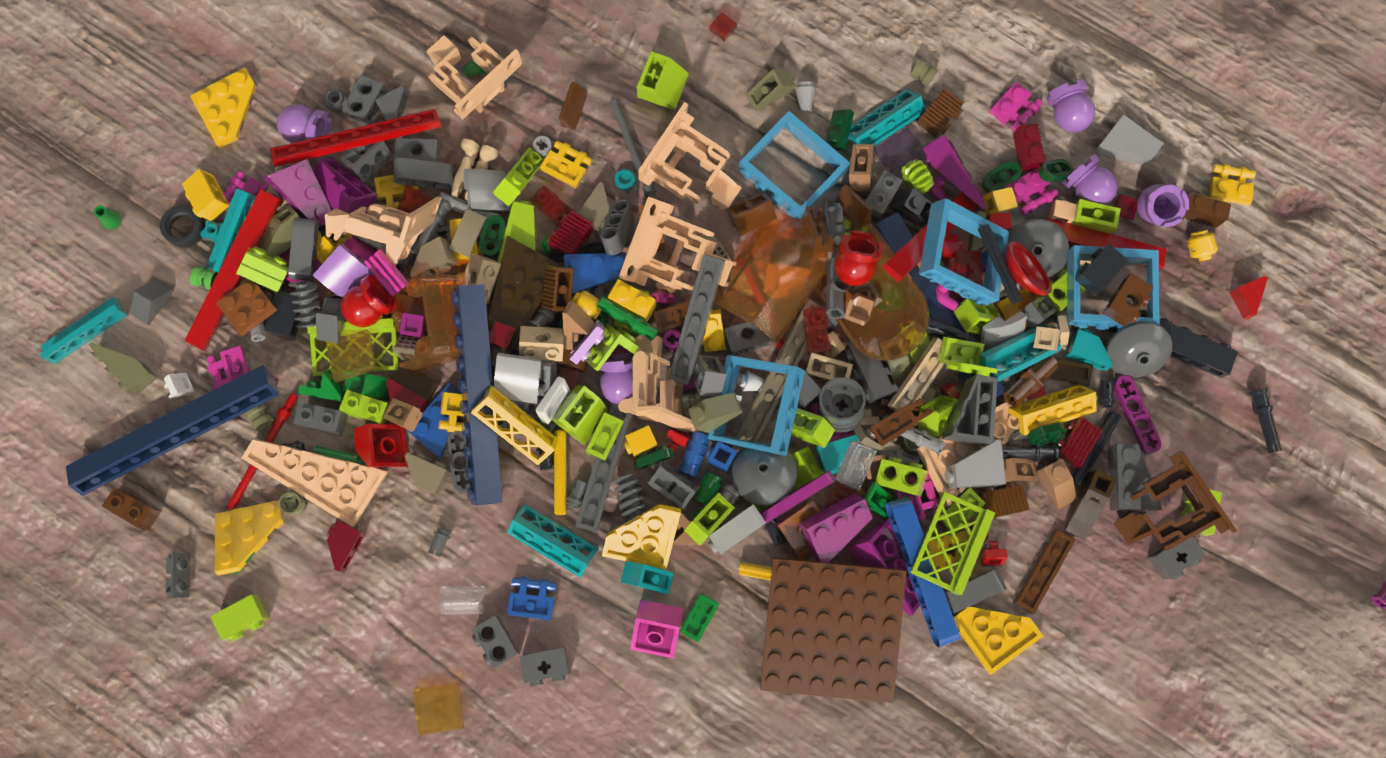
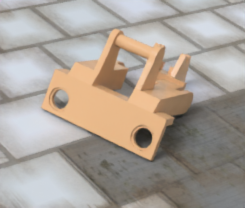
(446, 55)
(711, 156)
(385, 225)
(646, 242)
(645, 375)

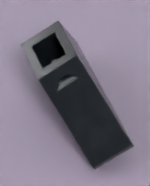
(912, 206)

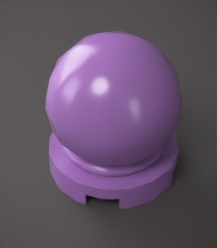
(1073, 108)
(301, 123)
(1093, 182)
(1162, 205)
(617, 378)

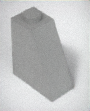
(1130, 143)
(978, 469)
(736, 530)

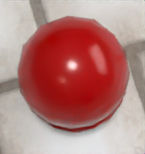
(857, 258)
(367, 302)

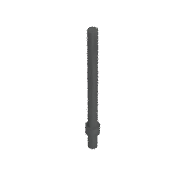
(649, 191)

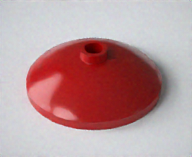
(1027, 269)

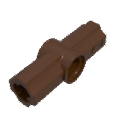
(1030, 381)

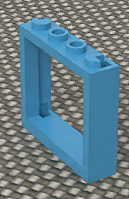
(811, 140)
(930, 263)
(1102, 322)
(787, 406)

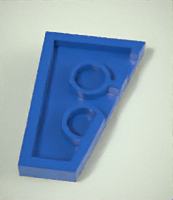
(593, 269)
(427, 427)

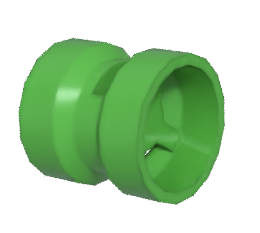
(202, 277)

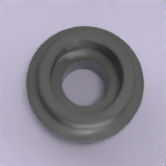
(331, 96)

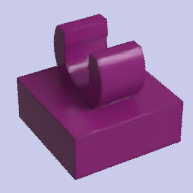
(412, 325)

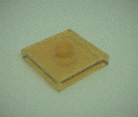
(352, 356)
(438, 709)

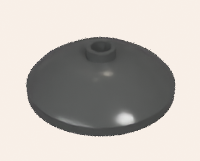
(1047, 236)
(1139, 341)
(766, 486)

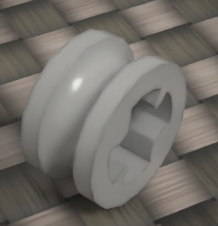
(542, 139)

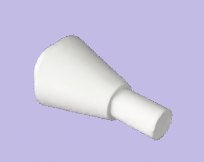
(750, 382)

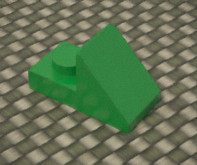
(368, 385)
(328, 389)
(876, 500)

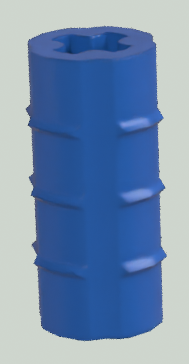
(694, 454)

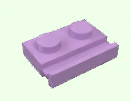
(581, 350)

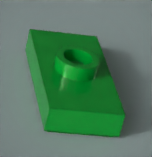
(699, 617)

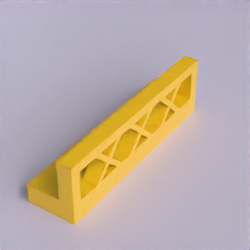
(1054, 408)
(519, 423)

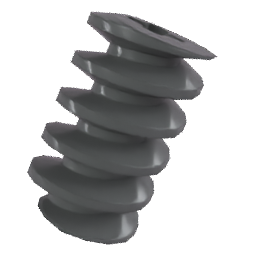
(307, 302)
(629, 496)

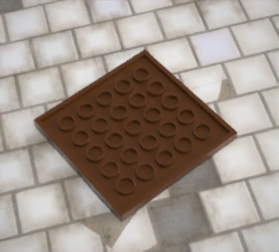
(833, 629)

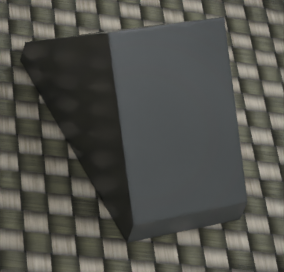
(393, 103)
(149, 300)

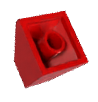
(381, 445)

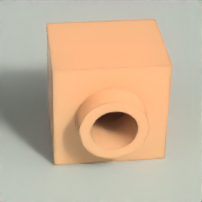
(1062, 211)

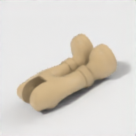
(472, 150)

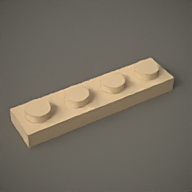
(919, 377)

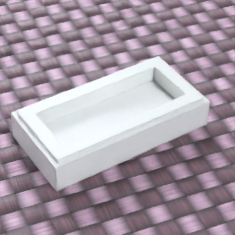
(553, 400)

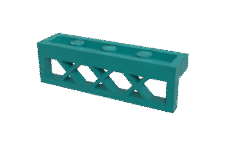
(887, 121)
(232, 223)
(83, 331)
(1015, 351)
(549, 542)

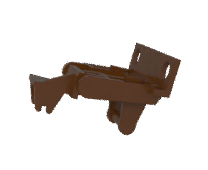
(1203, 515)

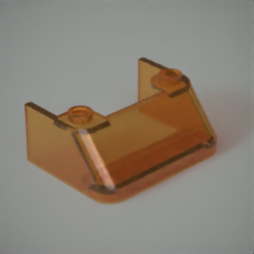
(439, 344)

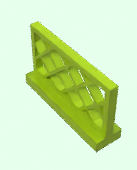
(381, 327)
(971, 549)

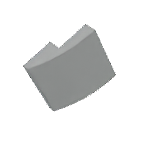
(480, 187)
(1000, 331)
(518, 377)

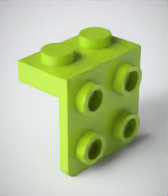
(612, 338)
(963, 356)

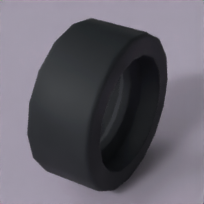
(169, 218)

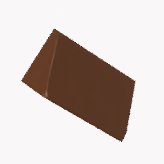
(572, 106)
(854, 207)

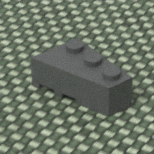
(870, 375)
(974, 412)
(1131, 471)

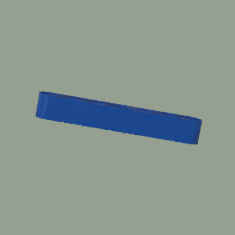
(930, 596)

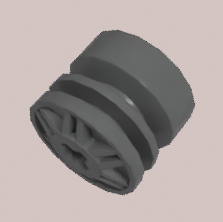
(843, 393)

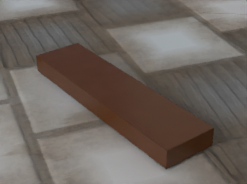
(1044, 571)

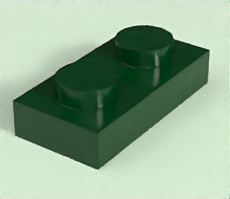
(839, 129)

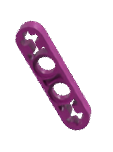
(1140, 413)
(798, 496)

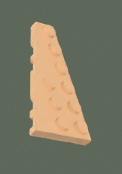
(936, 463)
(329, 482)

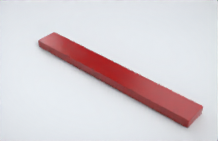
(354, 137)
(912, 252)
(227, 279)

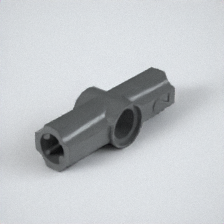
(835, 293)

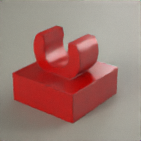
(677, 438)
(993, 555)

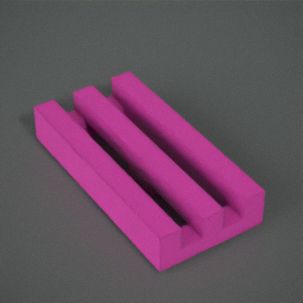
(384, 273)

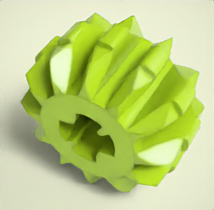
(917, 176)

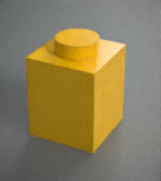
(1000, 201)
(640, 441)

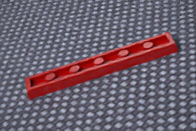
(1088, 237)

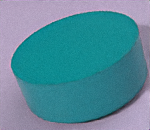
(625, 179)

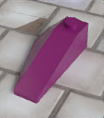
(947, 161)
(880, 549)

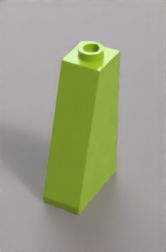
(521, 226)

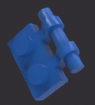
(530, 605)

